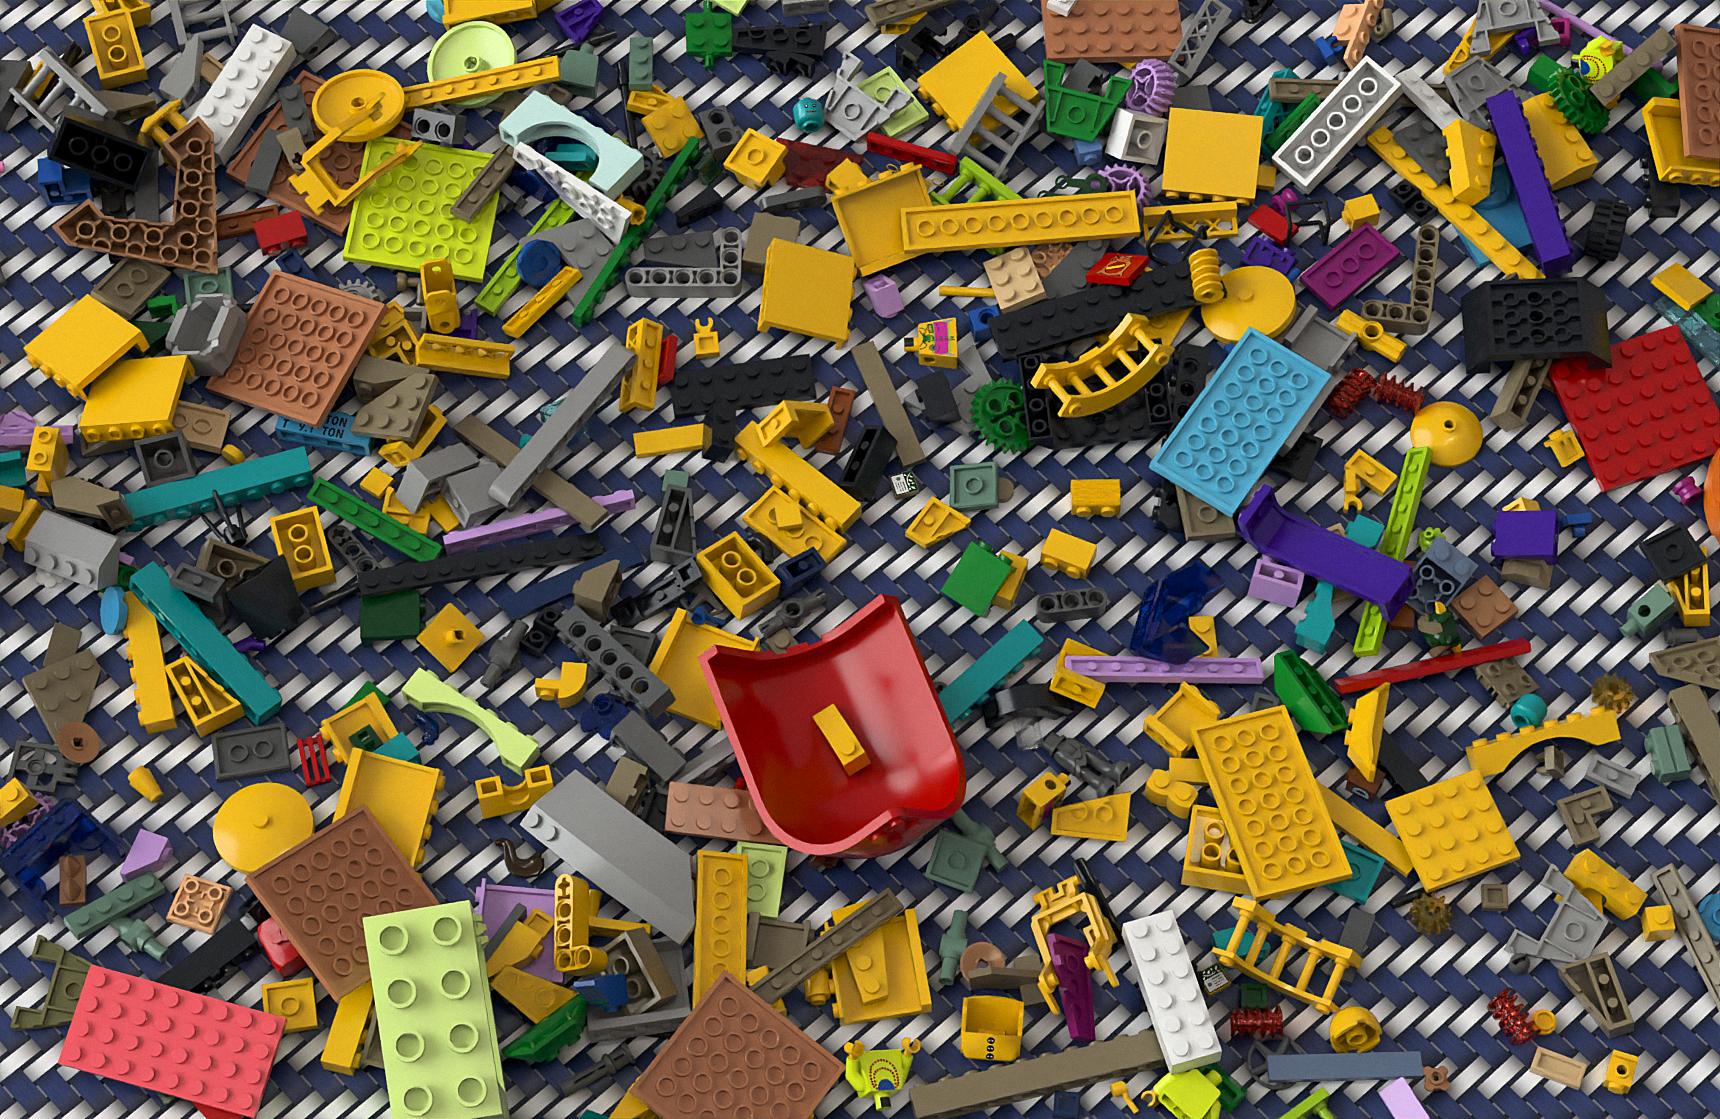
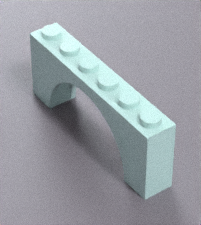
(542, 118)

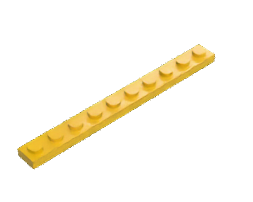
(1455, 211)

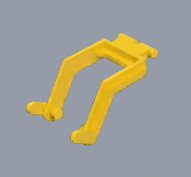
(318, 181)
(1056, 908)

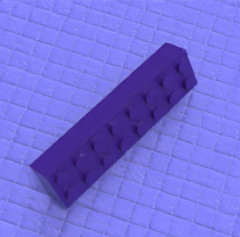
(1530, 184)

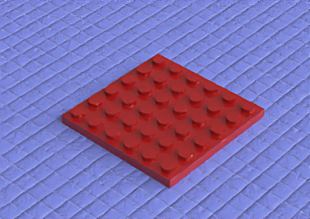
(1641, 413)

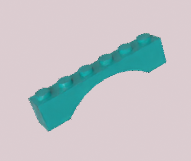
(1319, 624)

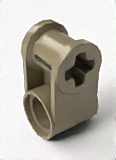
(293, 147)

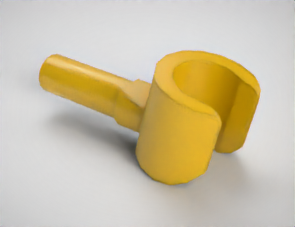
(1119, 1088)

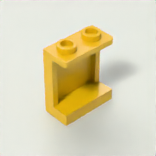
(795, 420)
(400, 453)
(48, 457)
(1073, 684)
(352, 719)
(1173, 721)

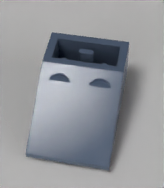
(1439, 575)

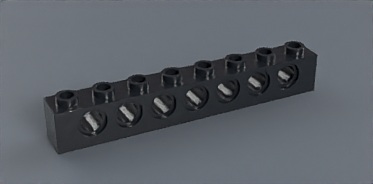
(1195, 359)

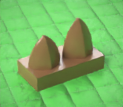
(73, 881)

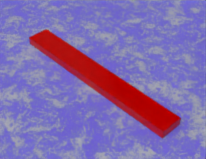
(1432, 665)

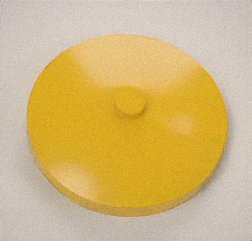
(350, 93)
(1254, 299)
(261, 825)

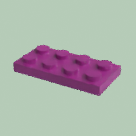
(1349, 266)

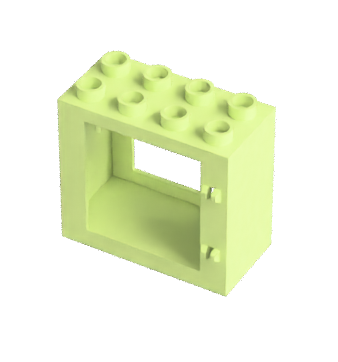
(436, 1013)

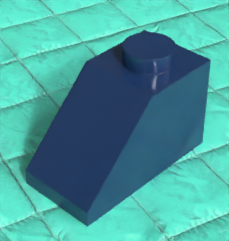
(799, 571)

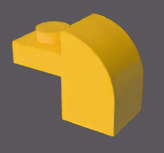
(568, 689)

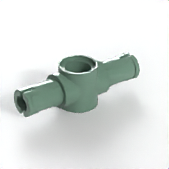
(981, 834)
(140, 937)
(952, 947)

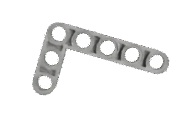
(694, 276)

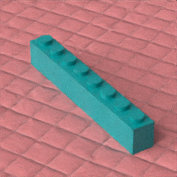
(232, 483)
(205, 643)

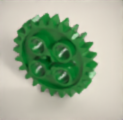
(1577, 101)
(997, 396)

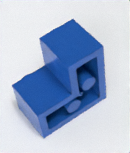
(63, 184)

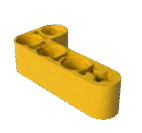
(572, 929)

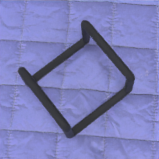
(1197, 234)
(1324, 234)

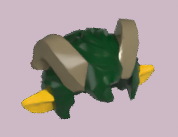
(1440, 630)

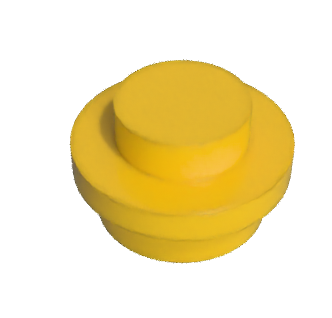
(1544, 1021)

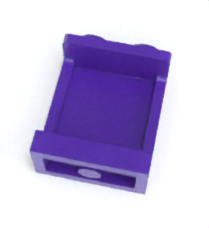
(1526, 535)

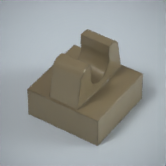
(1553, 762)

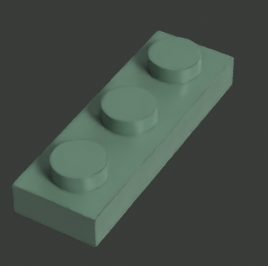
(641, 64)

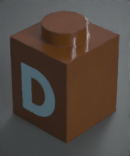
(1359, 786)

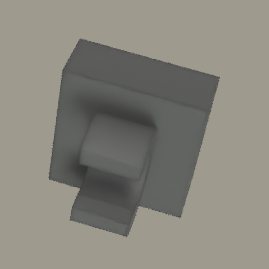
(510, 198)

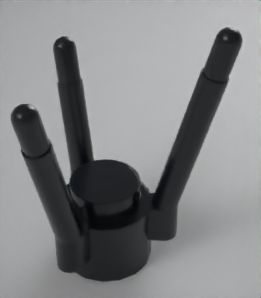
(232, 534)

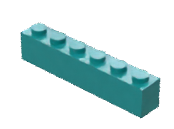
(990, 671)

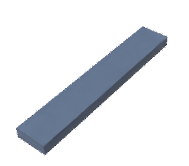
(1344, 1067)

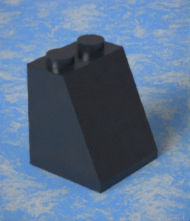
(267, 599)

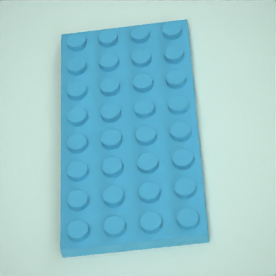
(1239, 421)

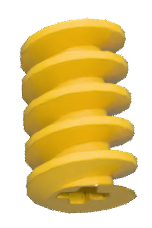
(1206, 275)

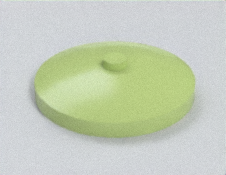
(468, 50)

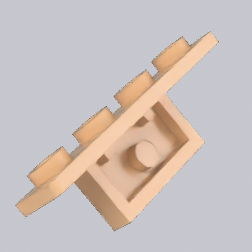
(1355, 29)

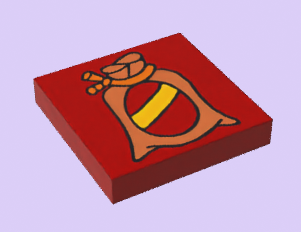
(1117, 269)

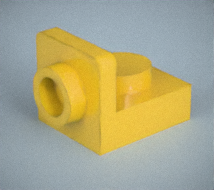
(1565, 446)

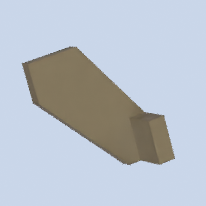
(91, 500)
(1023, 977)

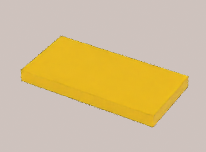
(792, 542)

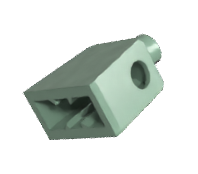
(580, 72)
(1648, 613)

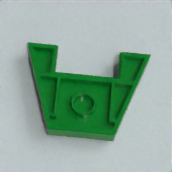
(1075, 112)

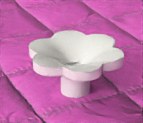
(47, 578)

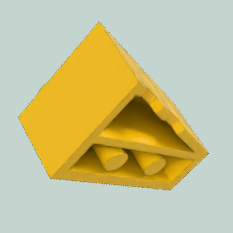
(1471, 160)

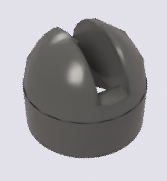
(1520, 968)

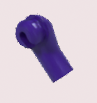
(250, 644)

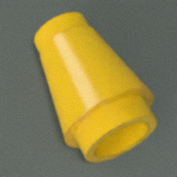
(144, 782)

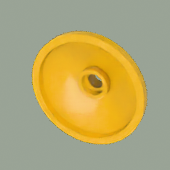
(1449, 445)

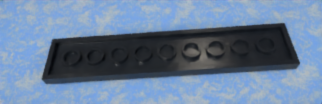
(1092, 311)

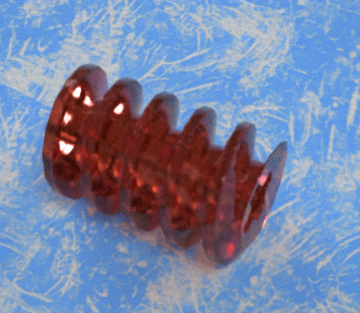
(1350, 392)
(1400, 394)
(1511, 1018)
(1256, 1021)

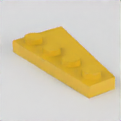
(1462, 54)
(866, 960)

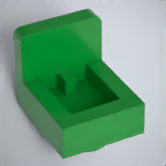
(163, 306)

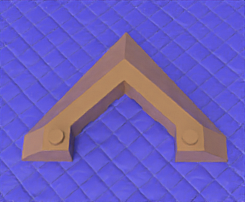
(186, 241)

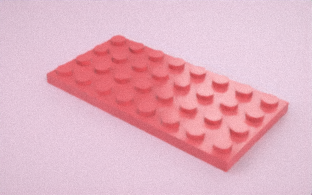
(173, 1041)

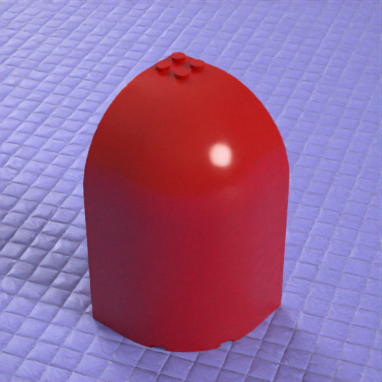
(889, 703)

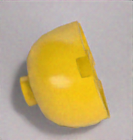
(1354, 1029)

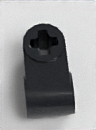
(1254, 10)

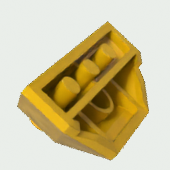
(1367, 729)

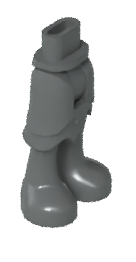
(1074, 757)

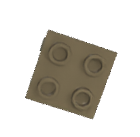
(1506, 679)

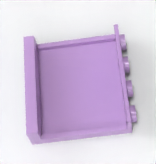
(496, 905)

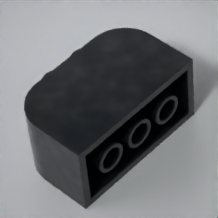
(100, 147)

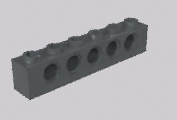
(576, 623)

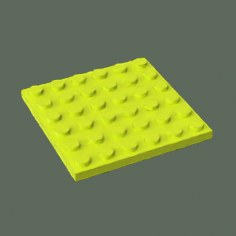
(408, 215)

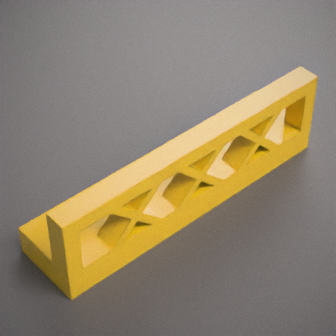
(1191, 214)
(464, 357)
(644, 373)

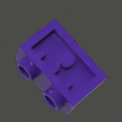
(1264, 253)

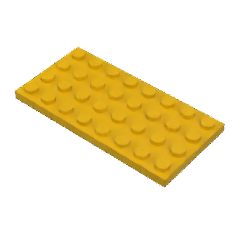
(1270, 803)

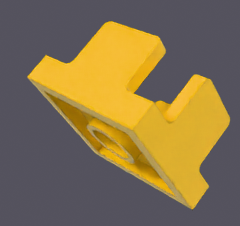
(756, 160)

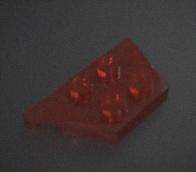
(810, 164)

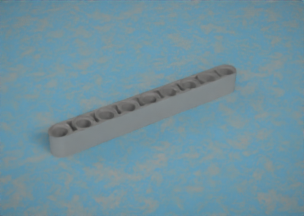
(562, 425)

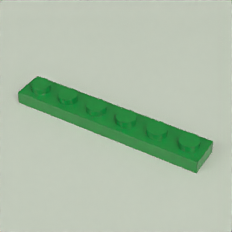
(373, 521)

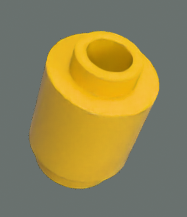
(817, 988)

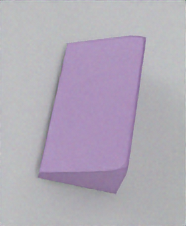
(1402, 1101)

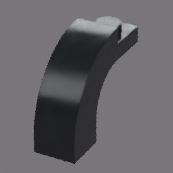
(1025, 701)

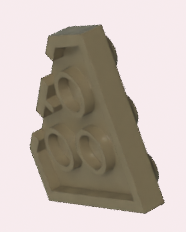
(397, 411)
(1690, 662)
(63, 690)

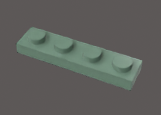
(114, 905)

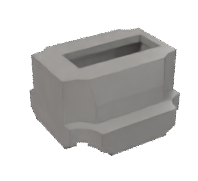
(207, 333)

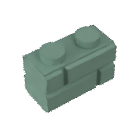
(1668, 754)

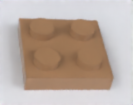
(1483, 607)

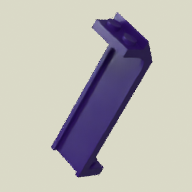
(1325, 554)

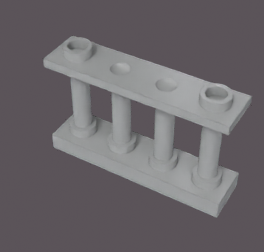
(182, 21)
(67, 79)
(986, 107)

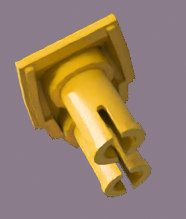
(152, 124)

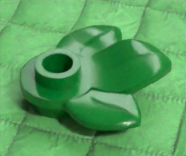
(1710, 311)

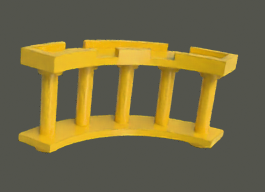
(1094, 361)
(1291, 936)

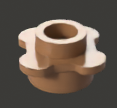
(1432, 1085)

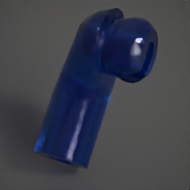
(431, 728)

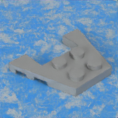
(1509, 15)
(1474, 83)
(855, 111)
(581, 248)
(963, 393)
(1571, 930)

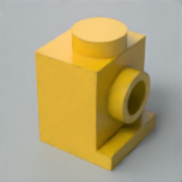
(1622, 1062)

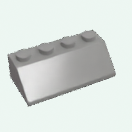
(73, 550)

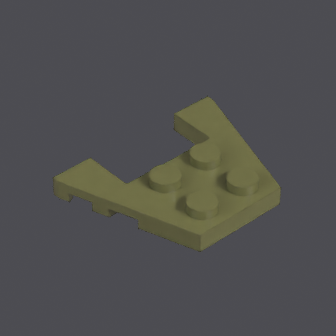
(63, 990)

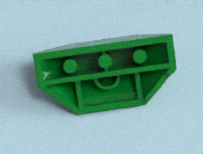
(1307, 695)
(550, 1033)

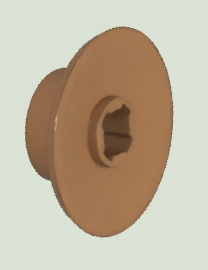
(85, 736)
(981, 951)

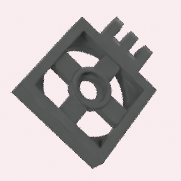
(59, 771)

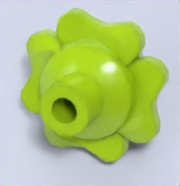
(1427, 537)

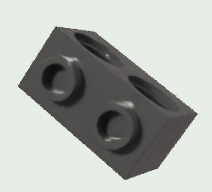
(438, 127)
(717, 133)

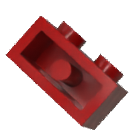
(280, 233)

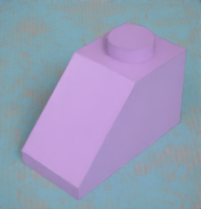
(883, 295)
(147, 853)

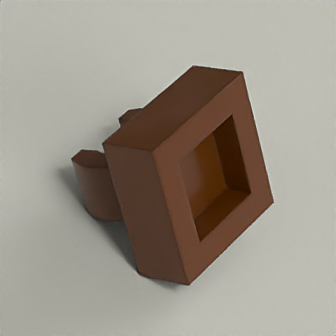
(817, 861)

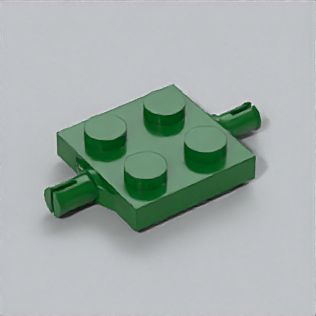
(708, 35)

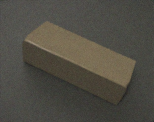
(62, 644)

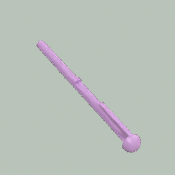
(1587, 28)

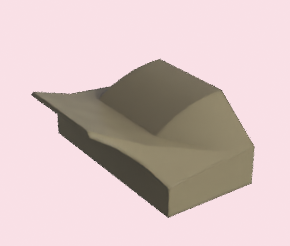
(1527, 572)

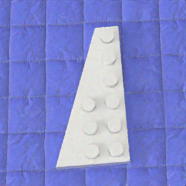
(603, 212)

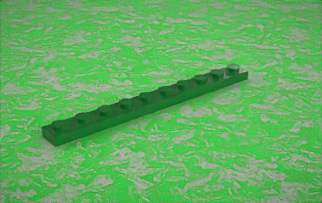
(633, 237)

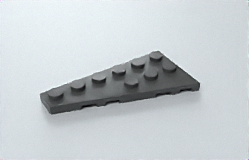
(1070, 276)

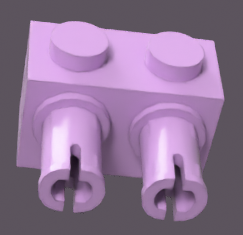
(1275, 582)

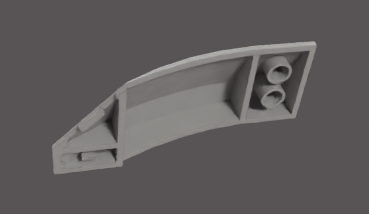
(617, 853)

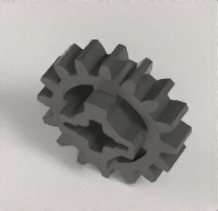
(649, 175)

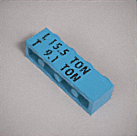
(333, 434)

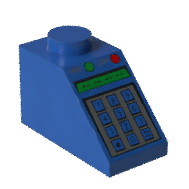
(604, 991)

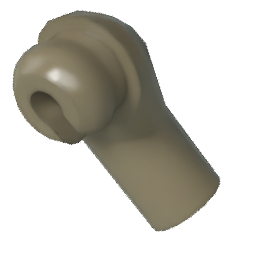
(1386, 26)

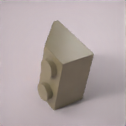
(598, 590)

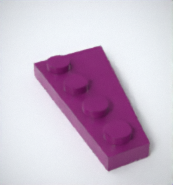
(1074, 985)

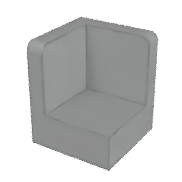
(418, 317)

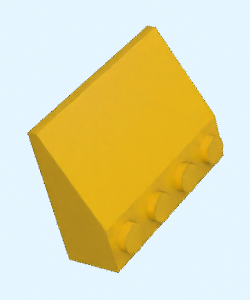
(1558, 142)
(1210, 855)

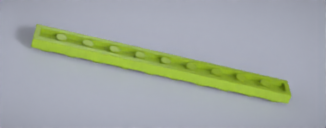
(507, 277)
(1395, 541)

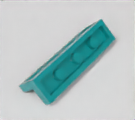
(1272, 109)

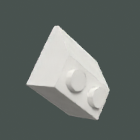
(1136, 136)

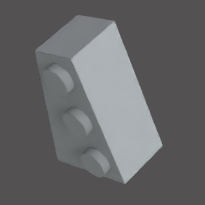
(427, 475)

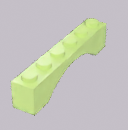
(431, 695)

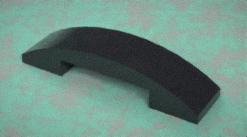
(660, 596)

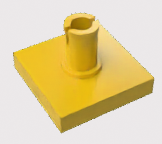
(450, 637)

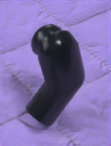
(765, 545)

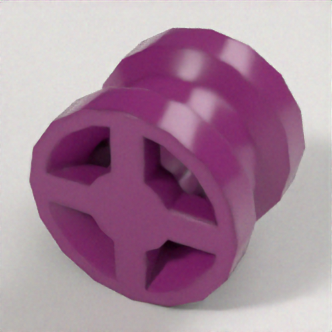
(1279, 201)
(1688, 491)

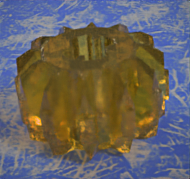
(1618, 696)
(1421, 913)

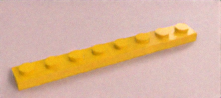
(483, 83)

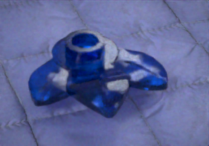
(603, 719)

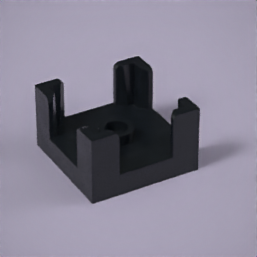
(916, 42)

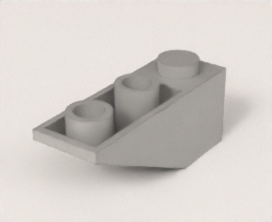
(185, 75)

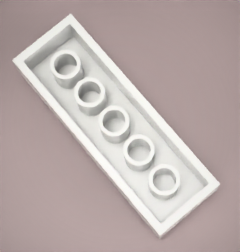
(244, 88)
(1337, 124)
(1171, 992)

